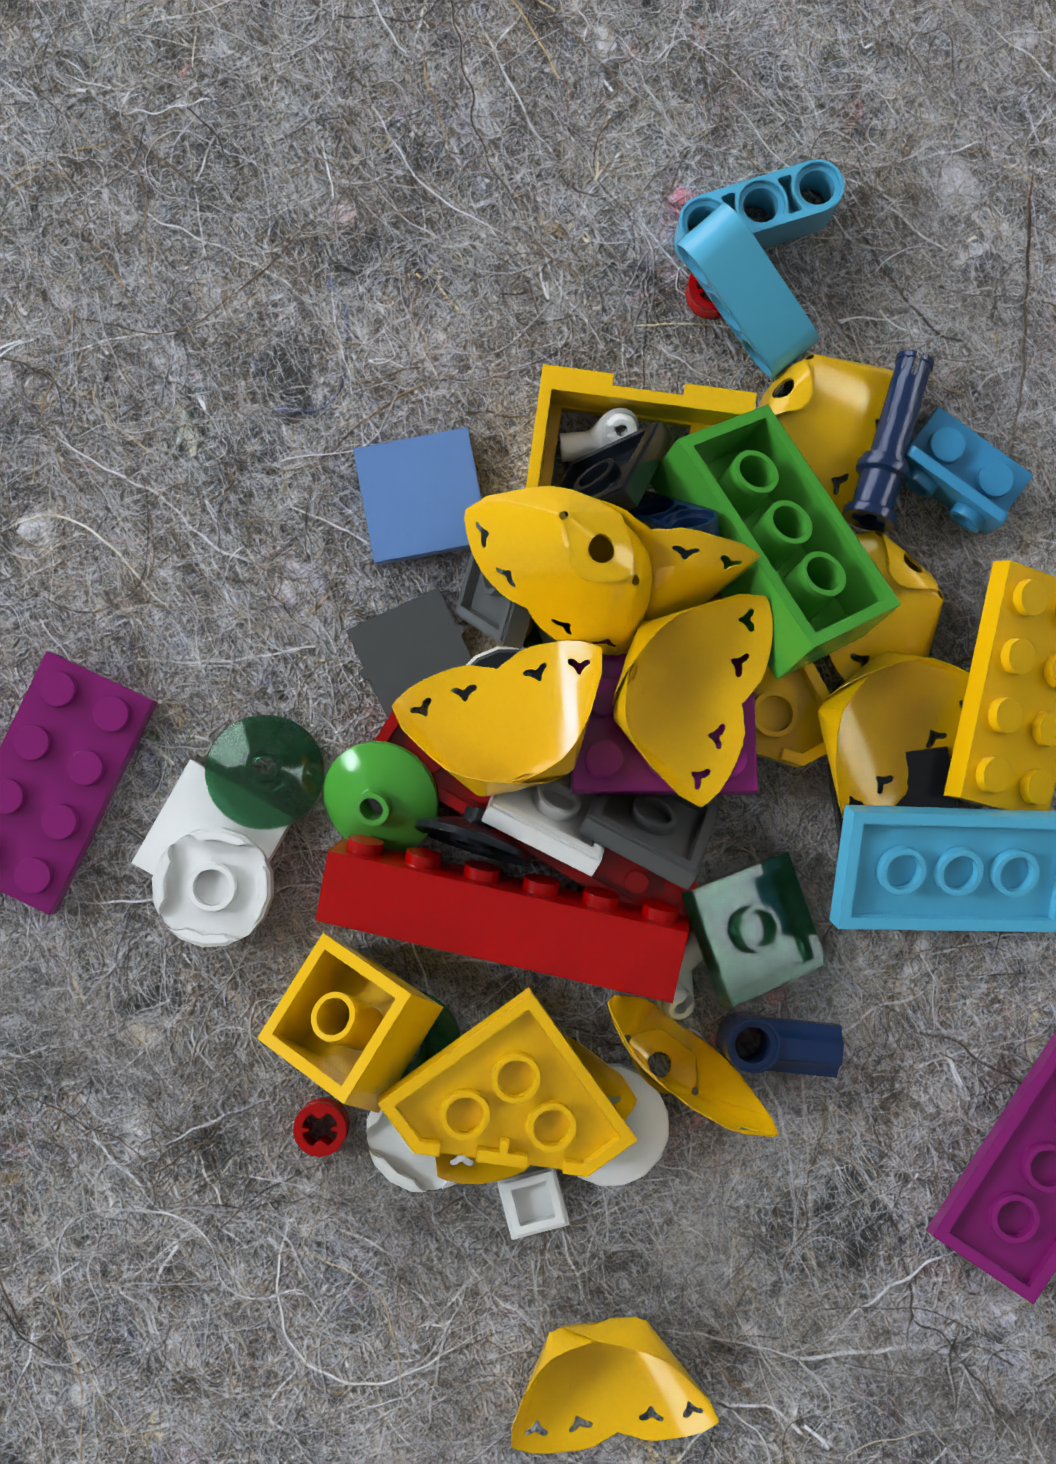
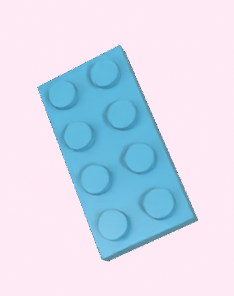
(945, 869)

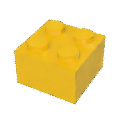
(349, 1023)

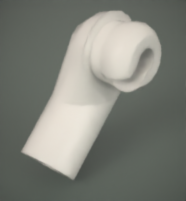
(609, 428)
(684, 997)

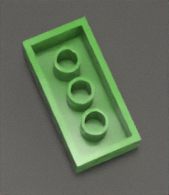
(810, 561)

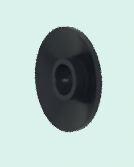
(474, 836)

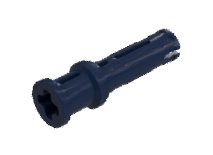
(885, 466)

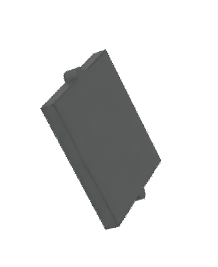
(408, 646)

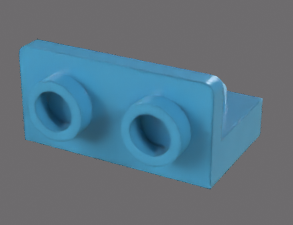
(964, 473)

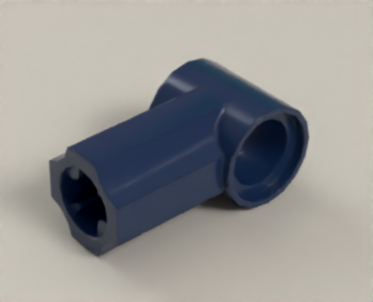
(784, 1045)

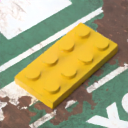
(1009, 706)

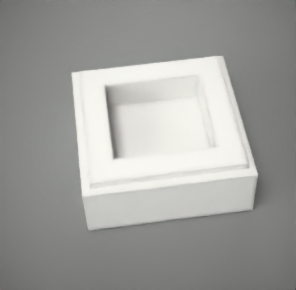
(533, 1202)

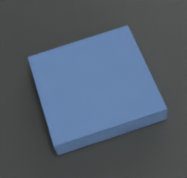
(417, 494)

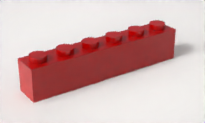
(504, 917)

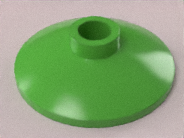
(393, 779)

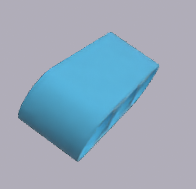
(777, 195)
(747, 290)

